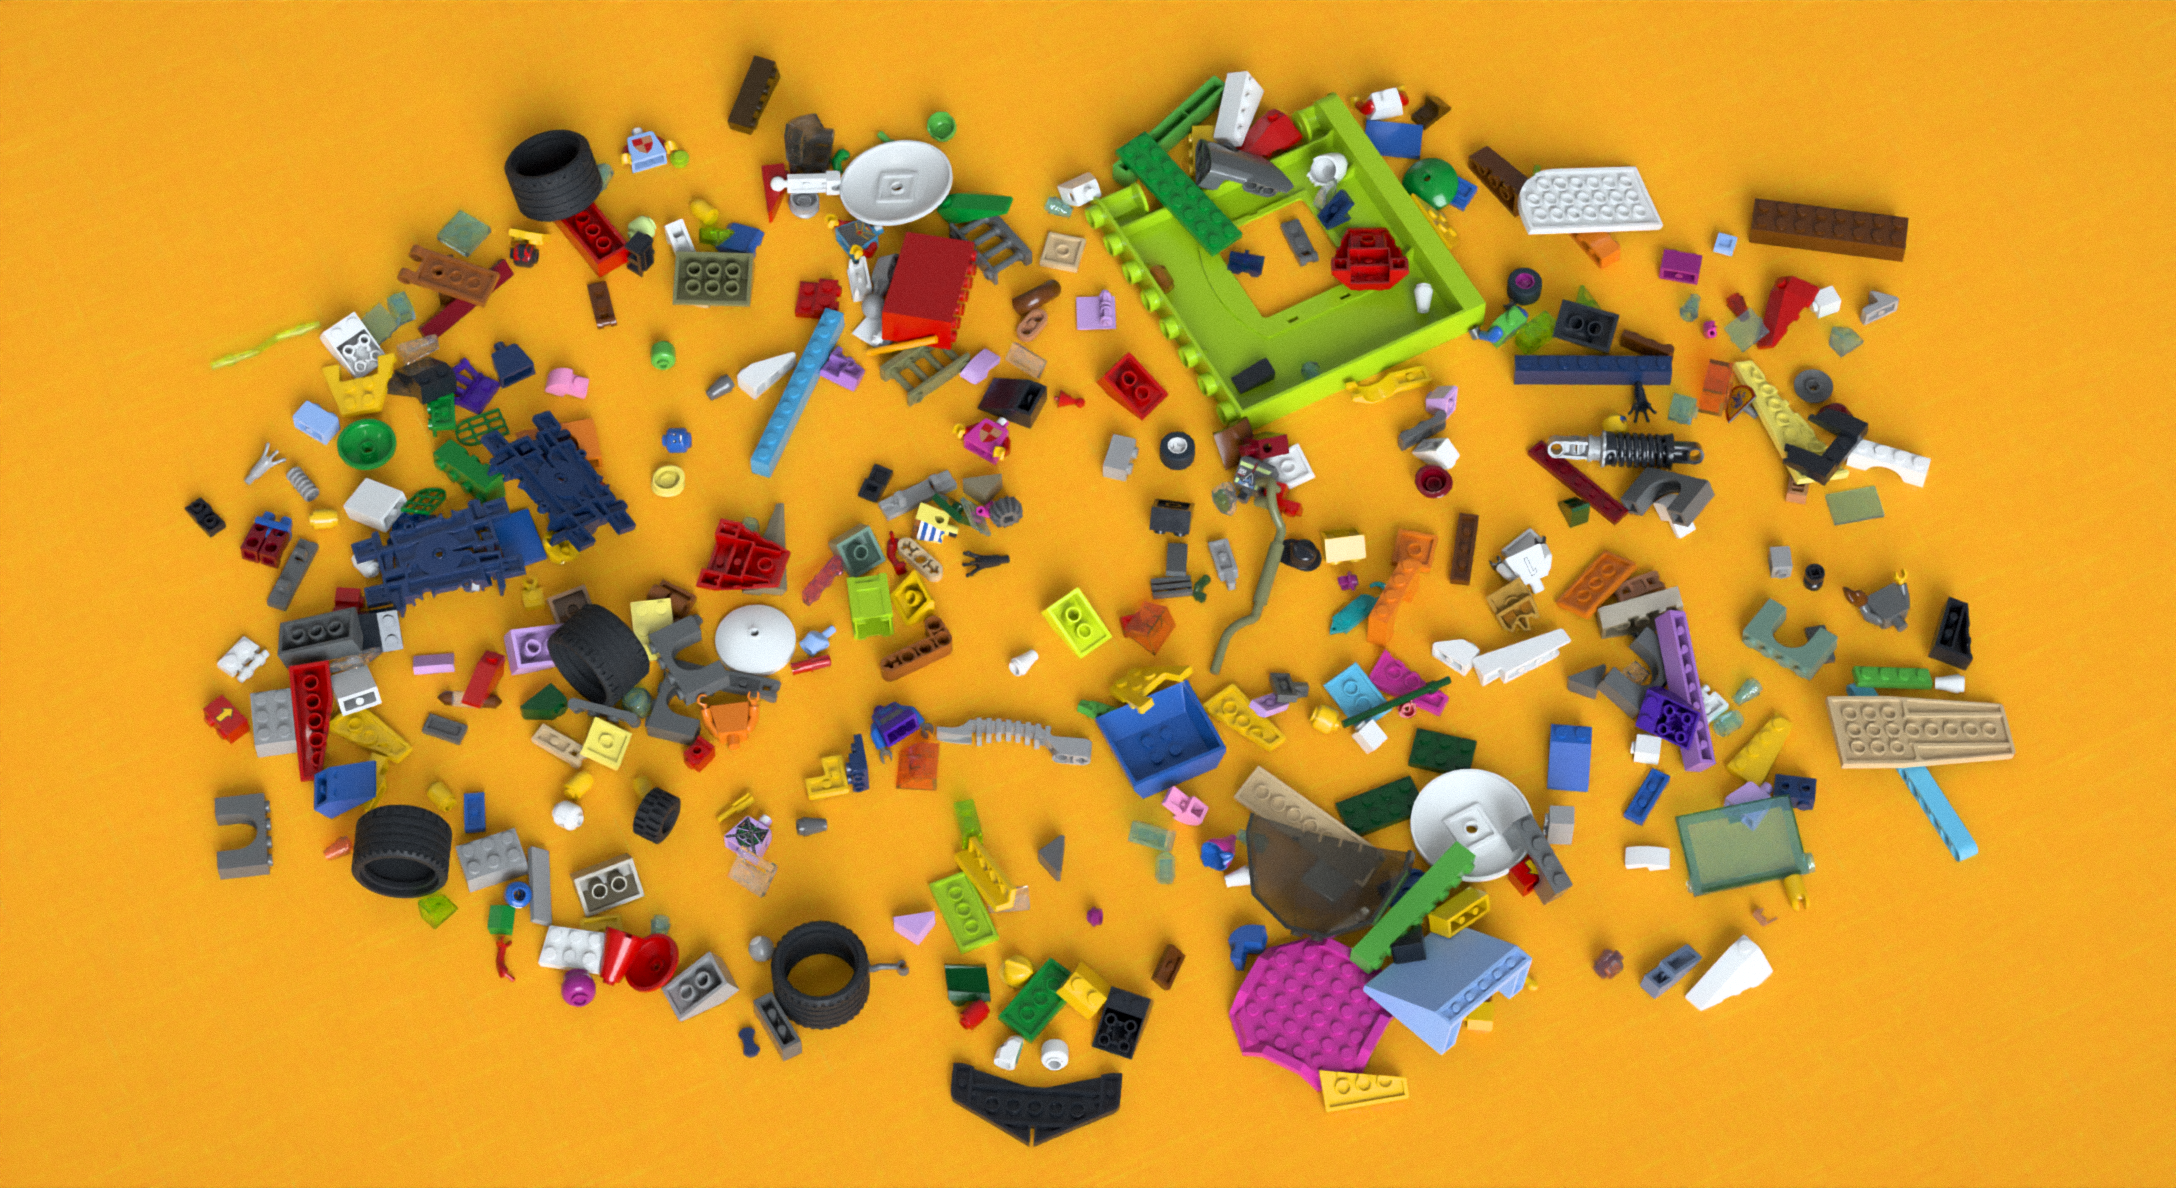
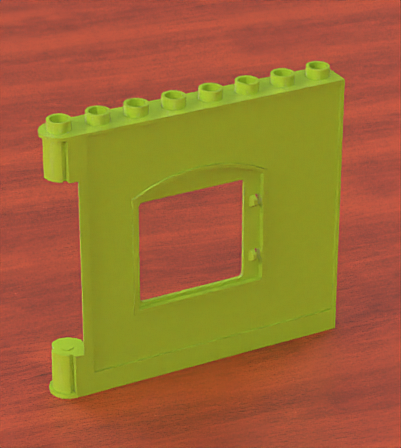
(1345, 335)

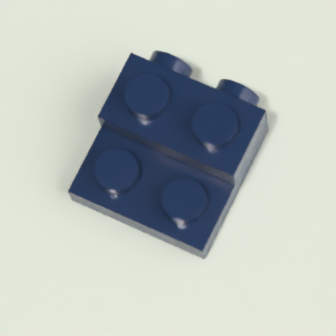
(857, 766)

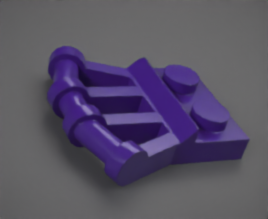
(478, 391)

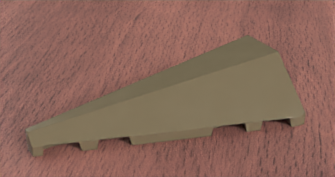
(775, 533)

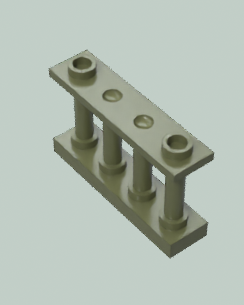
(907, 359)

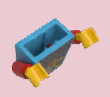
(855, 237)

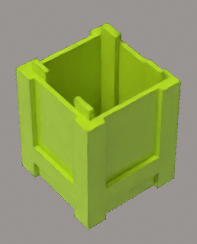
(870, 606)

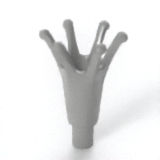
(263, 465)

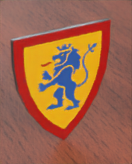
(1739, 401)

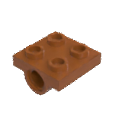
(680, 599)

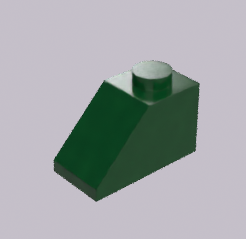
(545, 705)

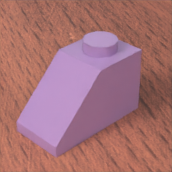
(1443, 399)

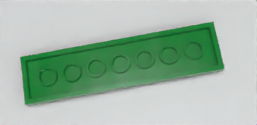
(1178, 193)

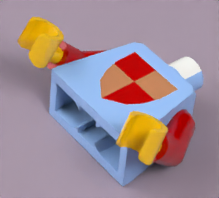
(645, 150)

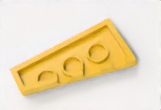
(1759, 755)
(1355, 1090)

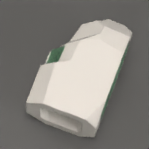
(1009, 1053)

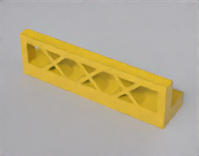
(984, 876)

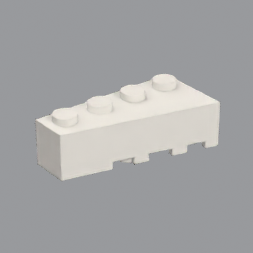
(1237, 108)

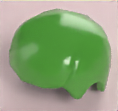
(941, 126)

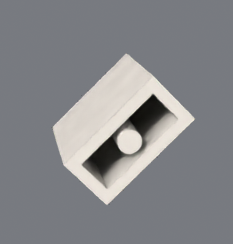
(375, 505)
(355, 690)

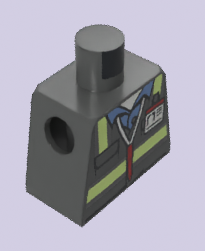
(1246, 475)

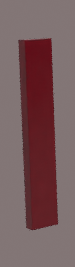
(457, 308)
(1579, 483)

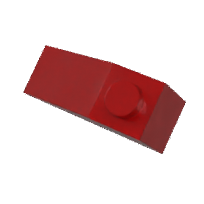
(772, 197)
(484, 679)

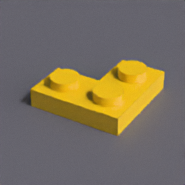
(533, 237)
(832, 783)

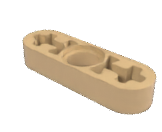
(923, 567)

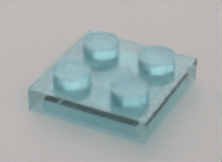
(463, 233)

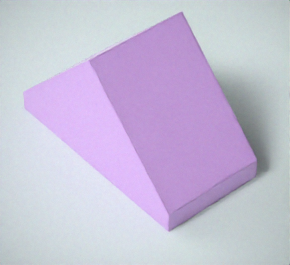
(914, 926)

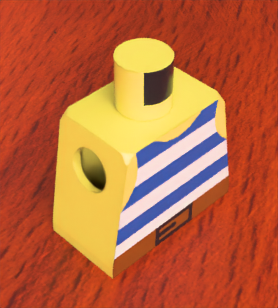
(932, 525)

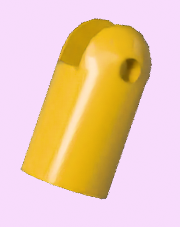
(1796, 890)

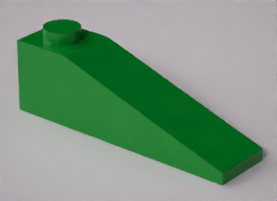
(973, 206)

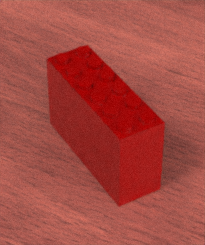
(929, 289)

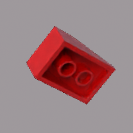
(1132, 386)

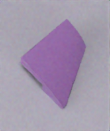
(842, 370)

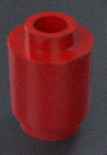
(974, 1015)

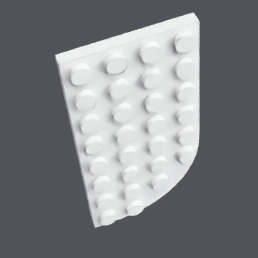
(1587, 201)

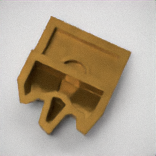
(1513, 605)

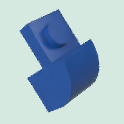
(1247, 940)

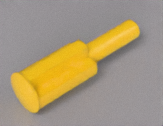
(737, 806)

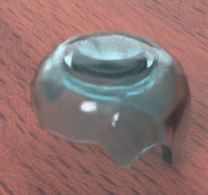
(638, 701)

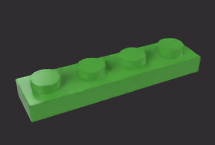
(1892, 677)

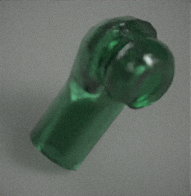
(1199, 586)

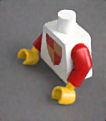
(1382, 104)

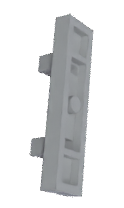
(920, 493)

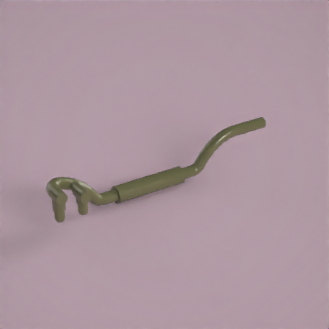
(1267, 574)

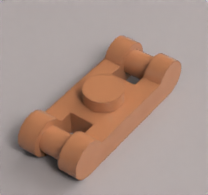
(1639, 586)

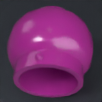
(578, 987)

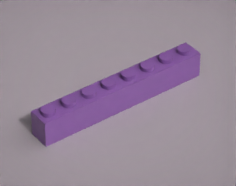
(1684, 681)

